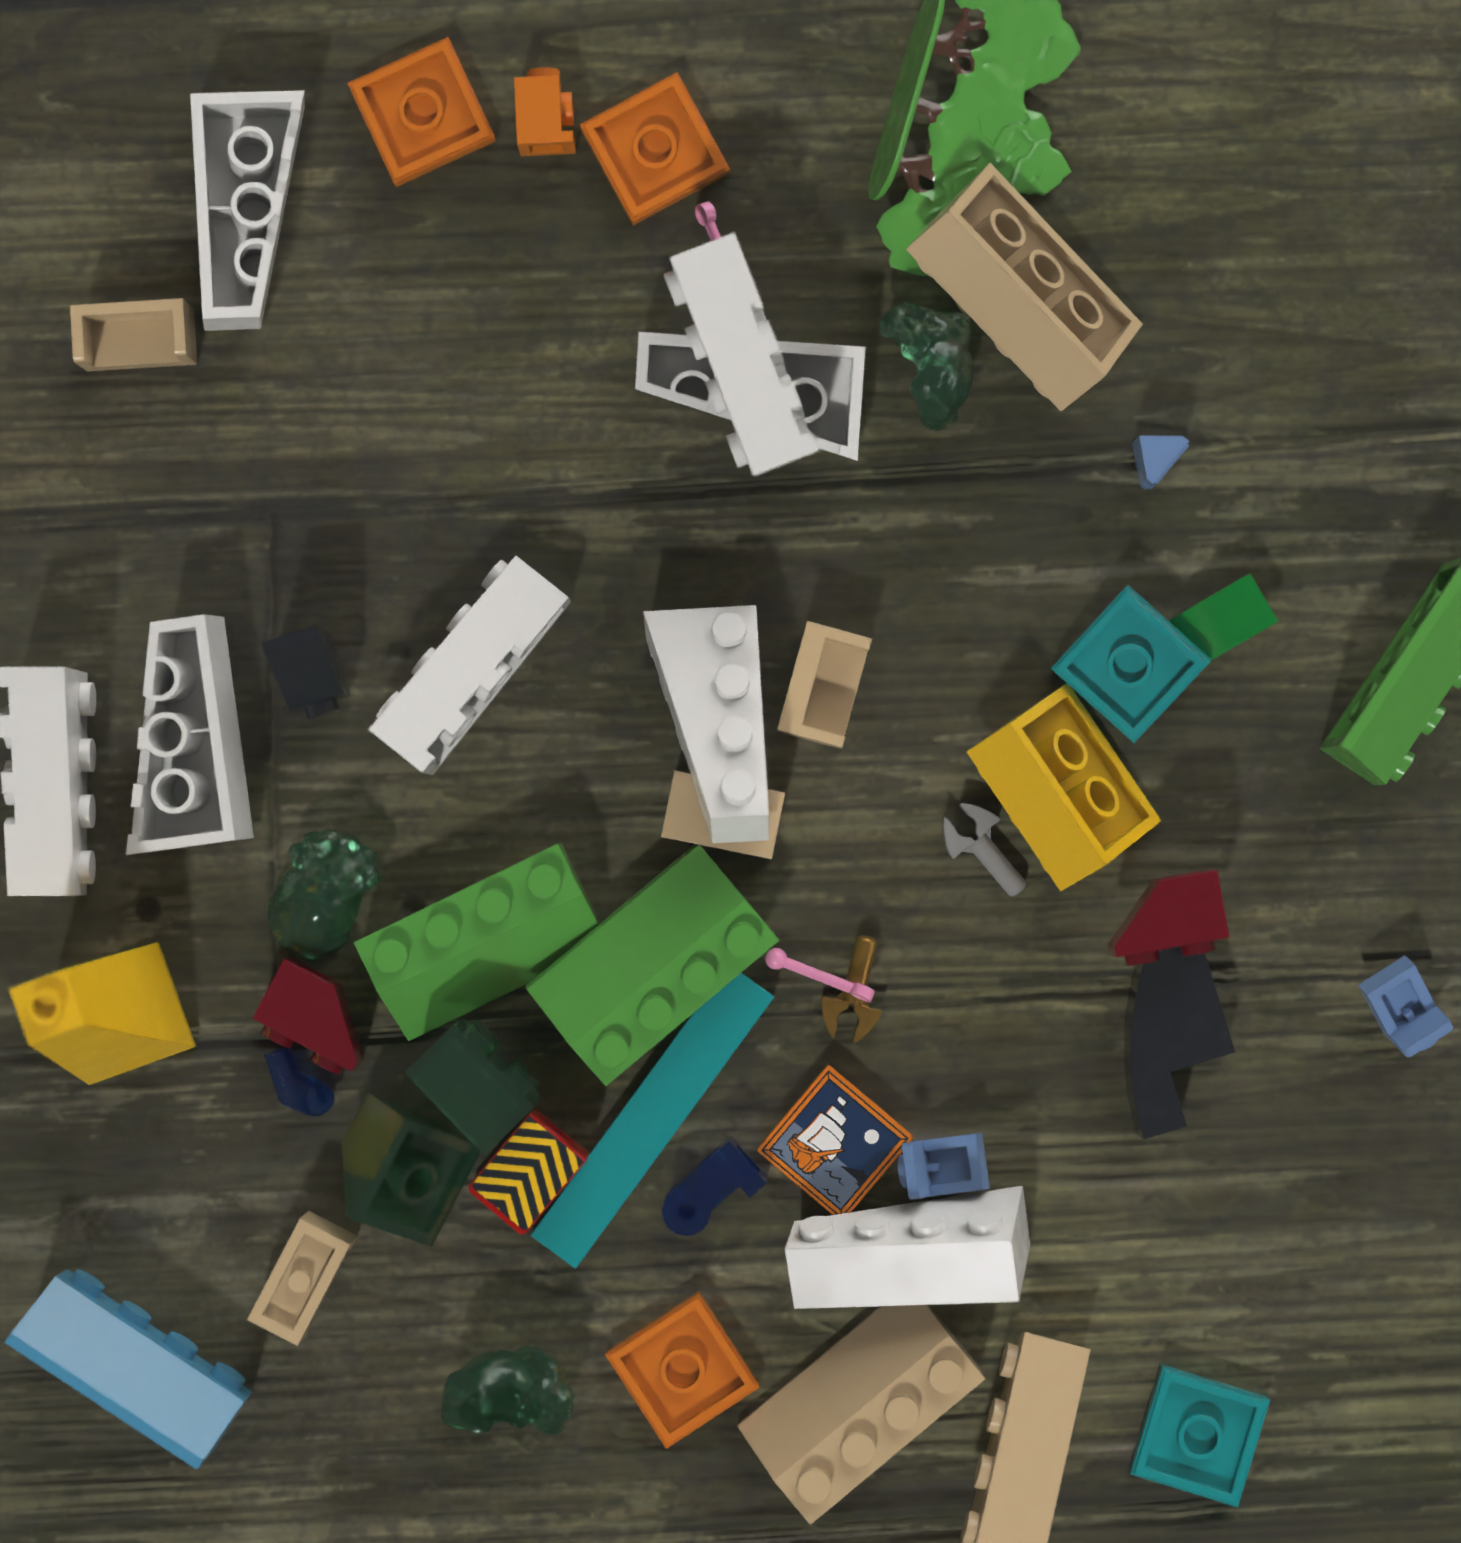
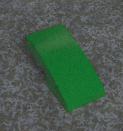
(1226, 617)

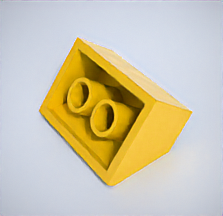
(1064, 787)

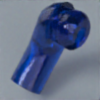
(296, 1089)

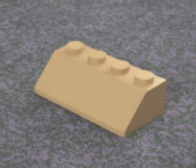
(1025, 288)
(859, 1405)

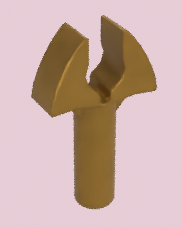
(858, 972)

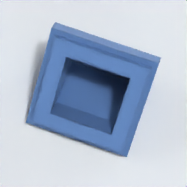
(1156, 456)

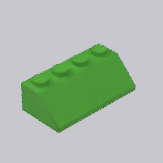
(1404, 686)
(478, 942)
(651, 964)

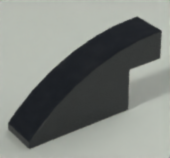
(1169, 1025)

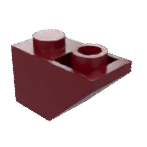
(1173, 913)
(313, 1012)

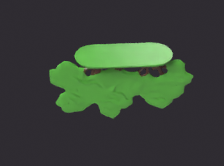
(982, 118)

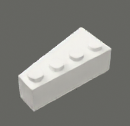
(241, 186)
(742, 354)
(823, 374)
(470, 665)
(715, 698)
(190, 742)
(48, 780)
(913, 1253)

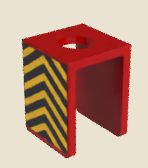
(528, 1171)

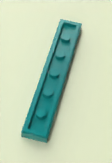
(650, 1119)

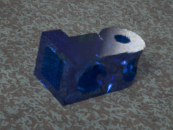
(709, 1184)

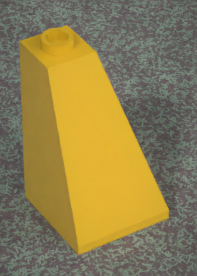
(105, 1014)

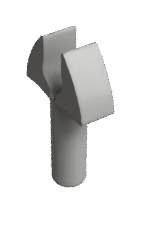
(983, 848)

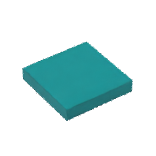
(1131, 663)
(1199, 1435)

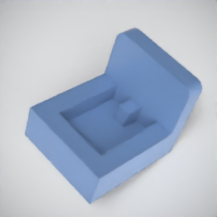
(1405, 1007)
(943, 1166)

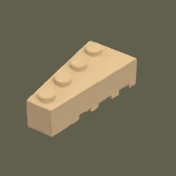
(1027, 1442)

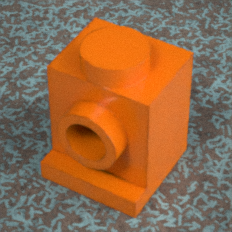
(543, 113)

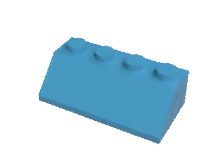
(131, 1366)

